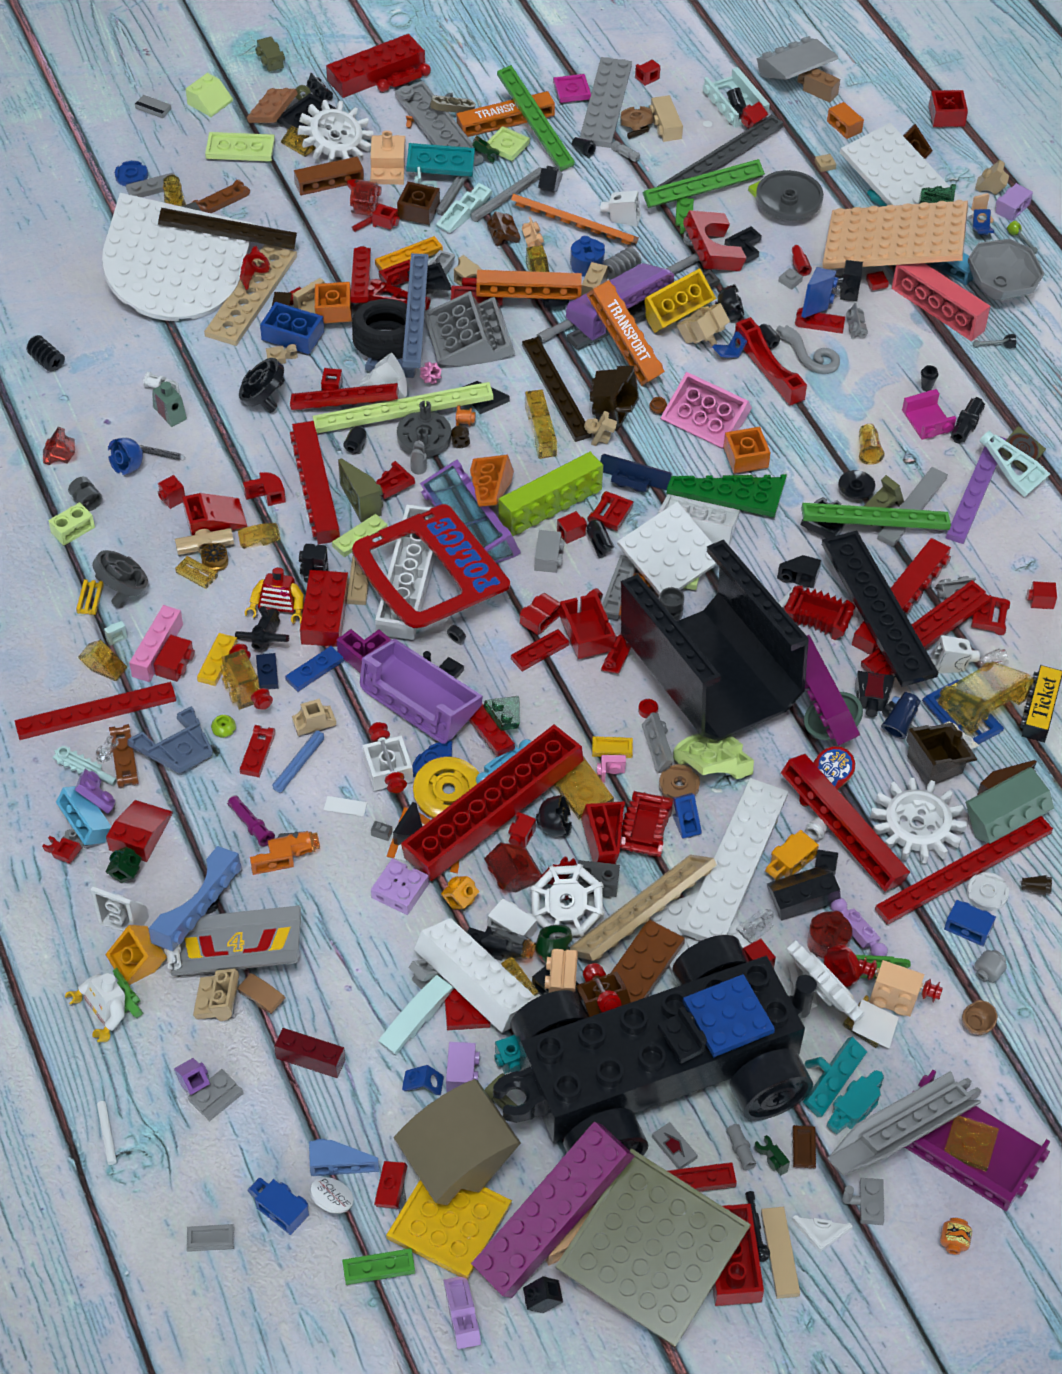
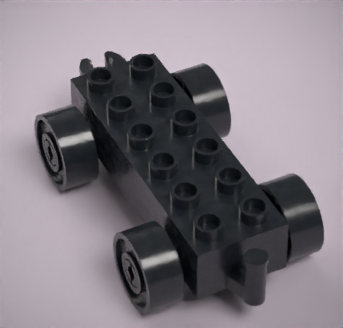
(620, 1063)

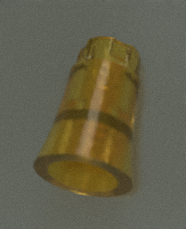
(173, 191)
(870, 446)

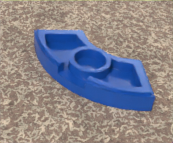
(434, 751)

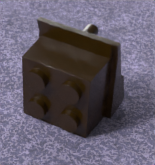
(615, 393)
(938, 751)

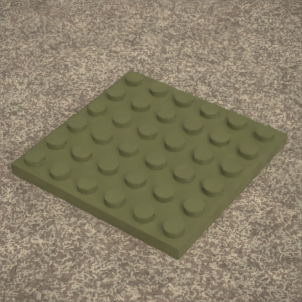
(653, 1248)

